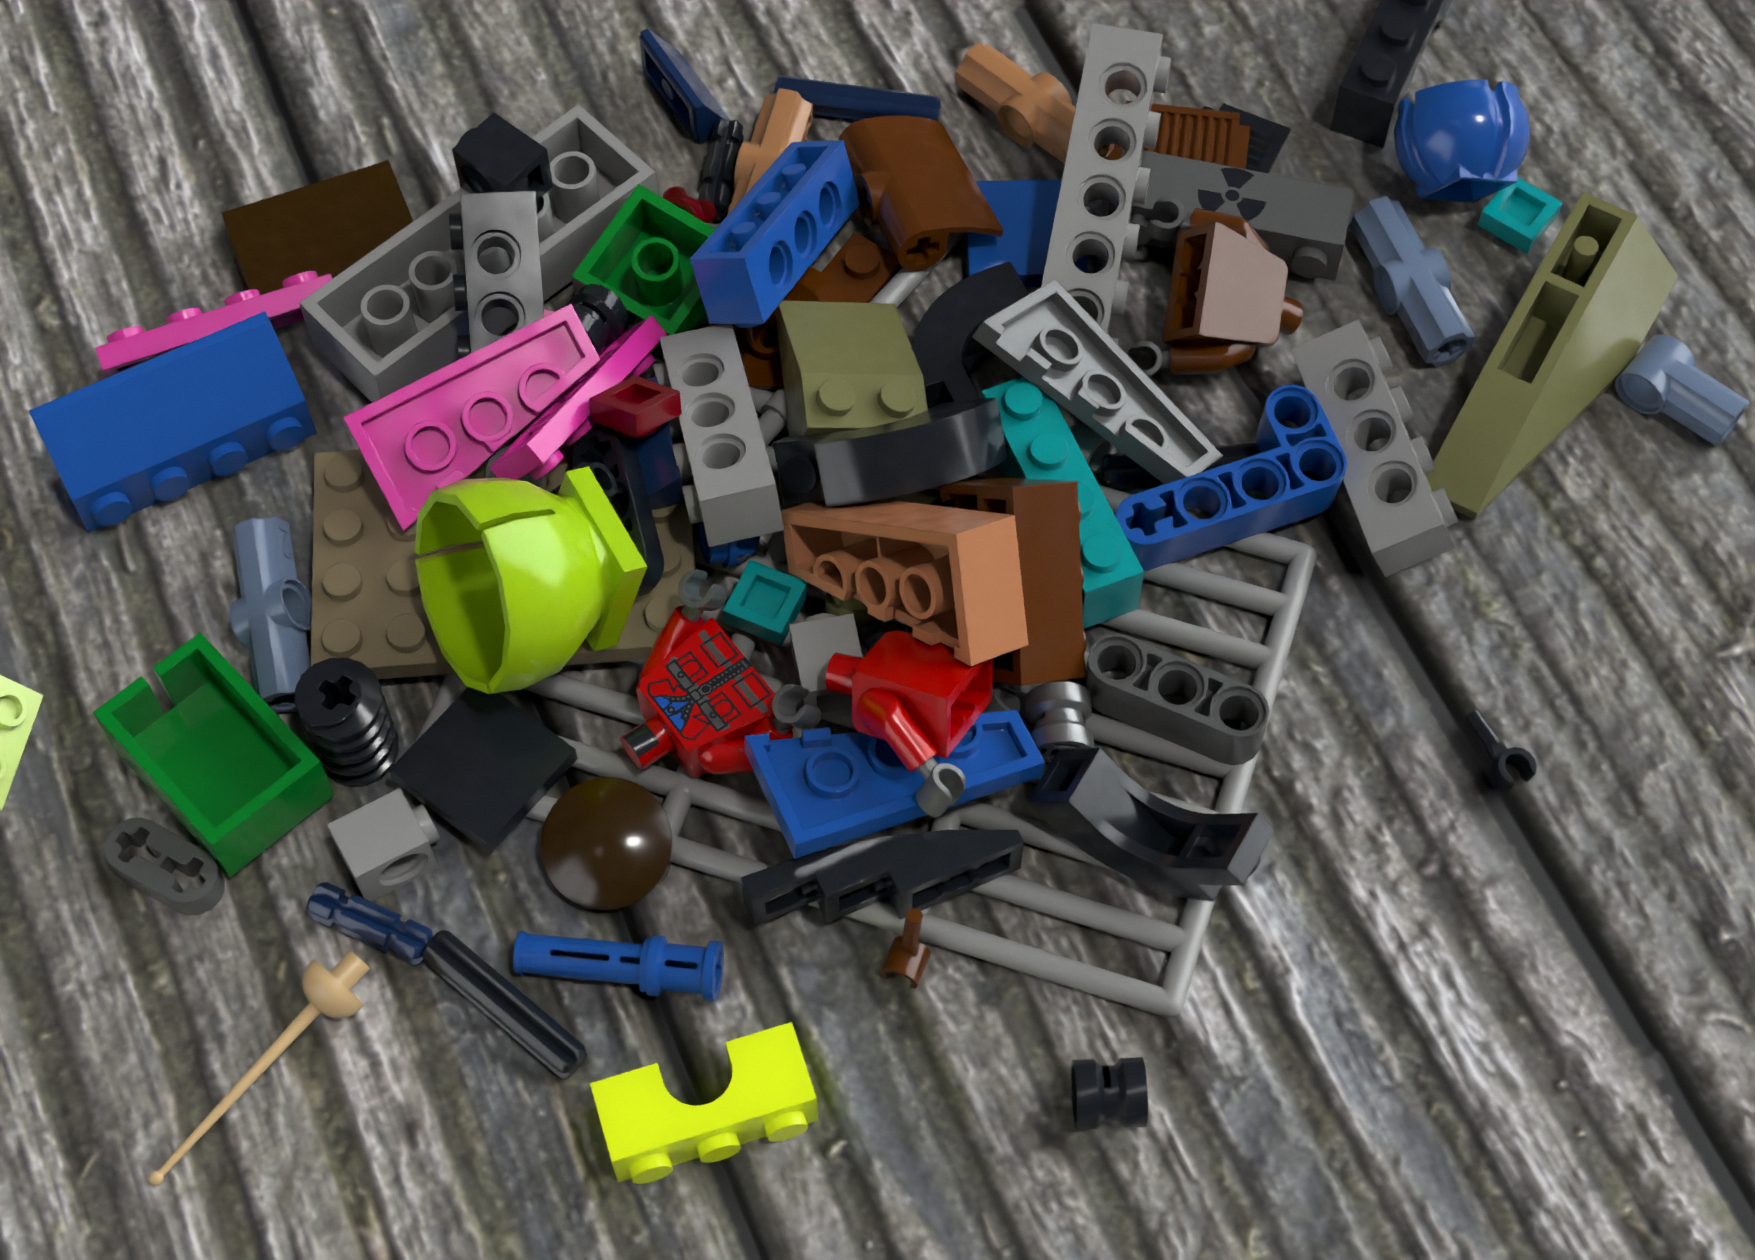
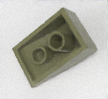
(846, 366)

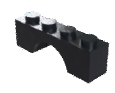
(1385, 68)

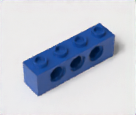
(775, 233)

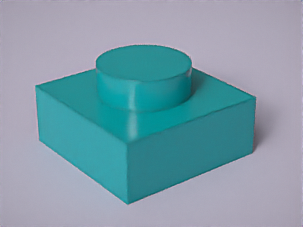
(1520, 214)
(765, 602)

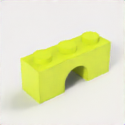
(654, 1131)

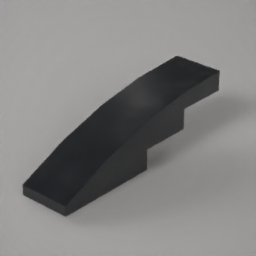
(907, 868)

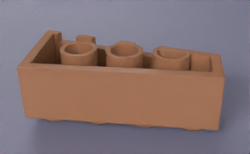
(917, 563)

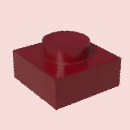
(635, 407)

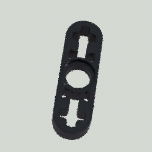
(638, 519)

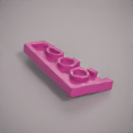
(468, 410)

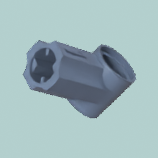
(1667, 381)

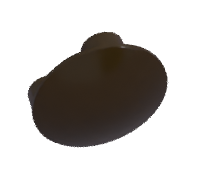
(606, 843)

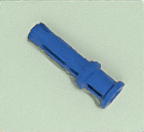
(654, 967)

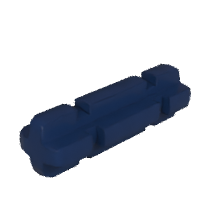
(369, 922)

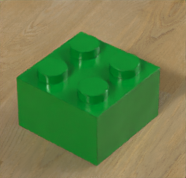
(648, 263)

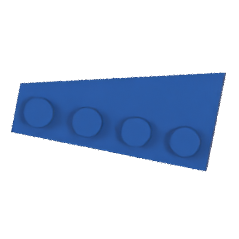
(854, 784)

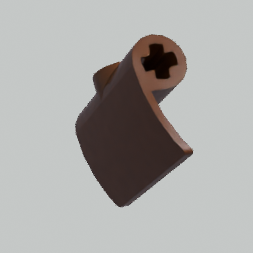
(915, 187)

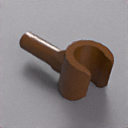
(906, 952)

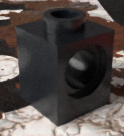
(501, 160)

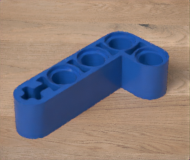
(1165, 532)

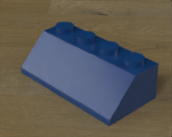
(174, 422)

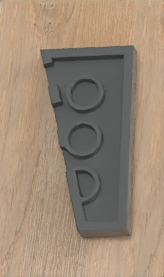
(1088, 374)

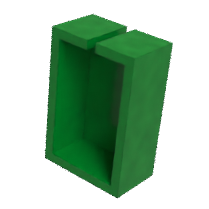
(216, 756)

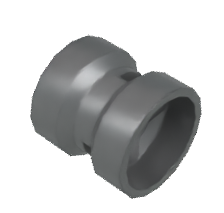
(1059, 717)

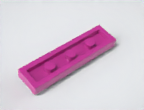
(134, 346)
(568, 418)

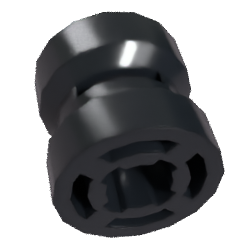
(600, 314)
(1109, 1093)

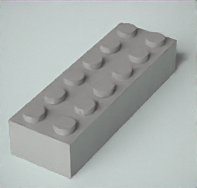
(395, 307)

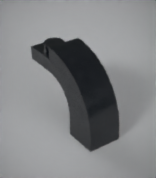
(945, 333)
(893, 457)
(1142, 835)

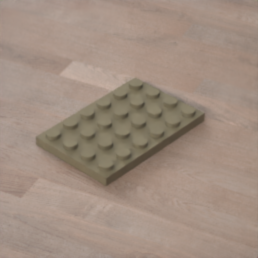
(369, 586)

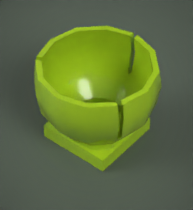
(534, 586)

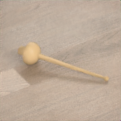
(327, 994)

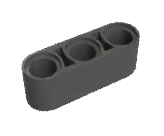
(1191, 725)

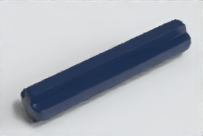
(860, 101)

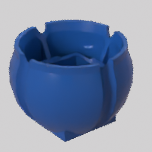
(1462, 139)

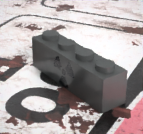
(1294, 217)

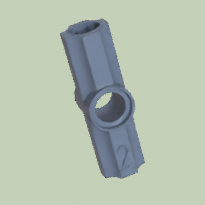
(1412, 281)
(272, 610)

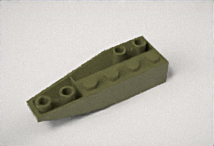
(1557, 351)

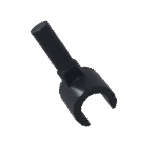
(1501, 755)

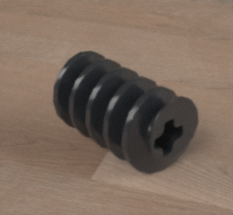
(347, 721)

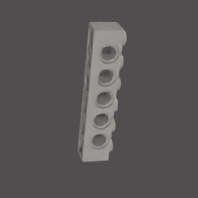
(1113, 61)

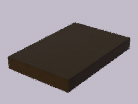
(317, 226)

